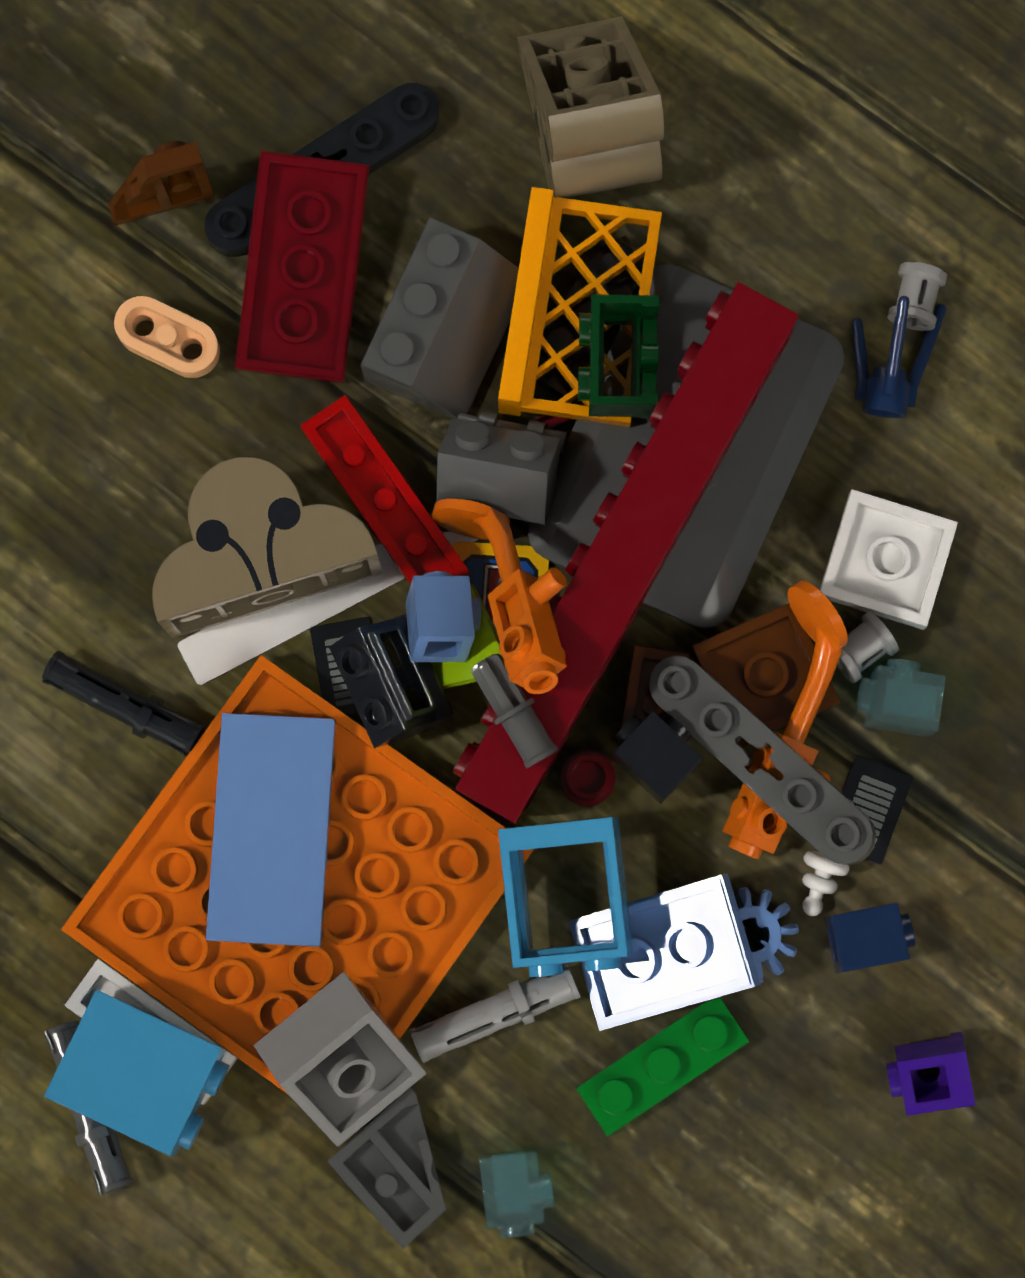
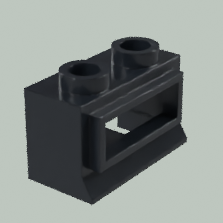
(380, 688)

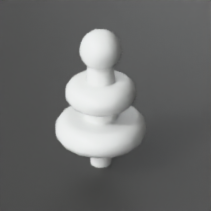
(820, 881)

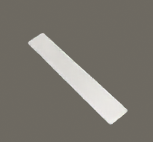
(237, 641)

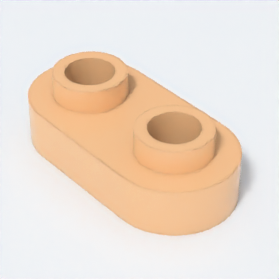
(169, 337)

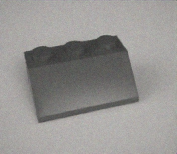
(443, 322)

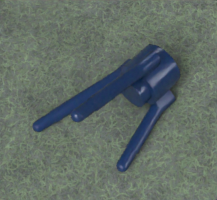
(888, 392)

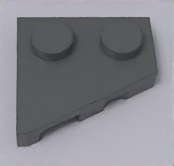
(394, 1170)

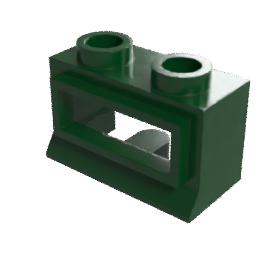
(642, 314)

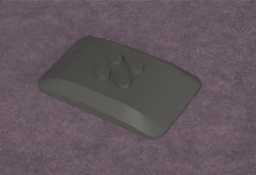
(743, 497)

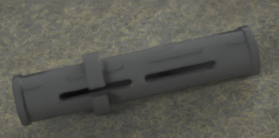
(97, 1140)

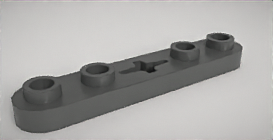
(800, 798)

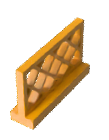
(535, 287)

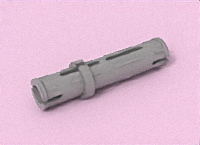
(487, 1016)

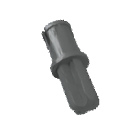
(513, 710)

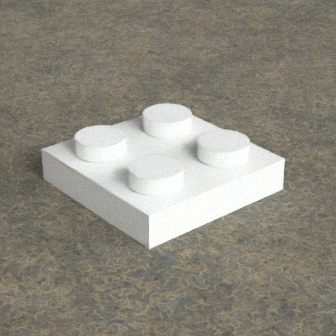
(888, 559)

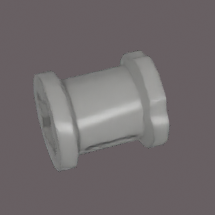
(921, 286)
(865, 646)

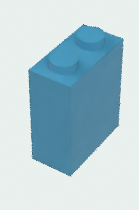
(137, 1074)

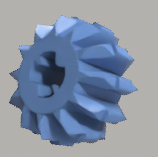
(767, 921)

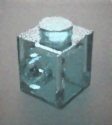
(902, 698)
(514, 1192)

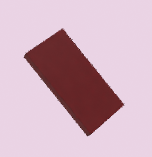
(302, 267)

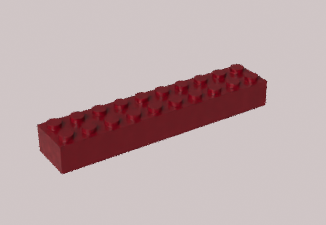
(638, 532)

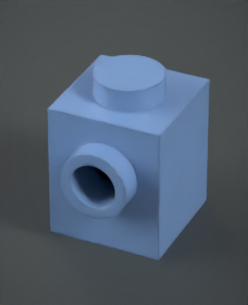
(441, 617)

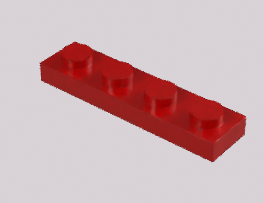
(380, 492)

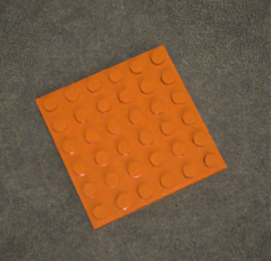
(402, 899)

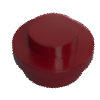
(587, 778)

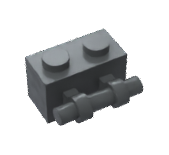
(501, 464)

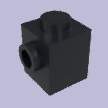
(656, 754)

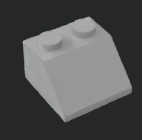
(339, 1059)

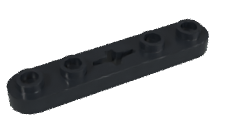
(367, 138)

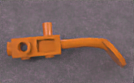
(519, 603)
(751, 821)

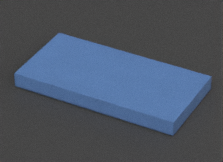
(271, 830)

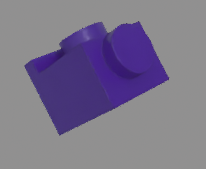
(943, 1090)

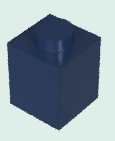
(869, 937)

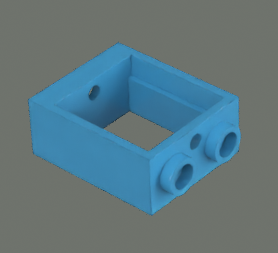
(549, 960)

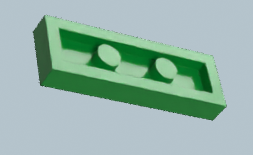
(662, 1065)

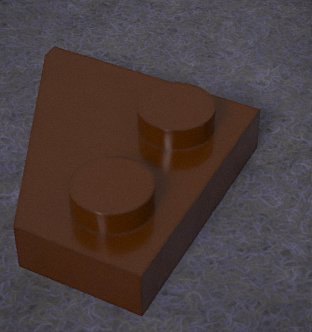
(162, 182)

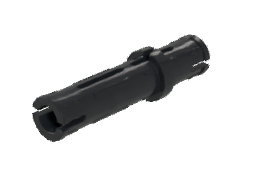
(143, 714)

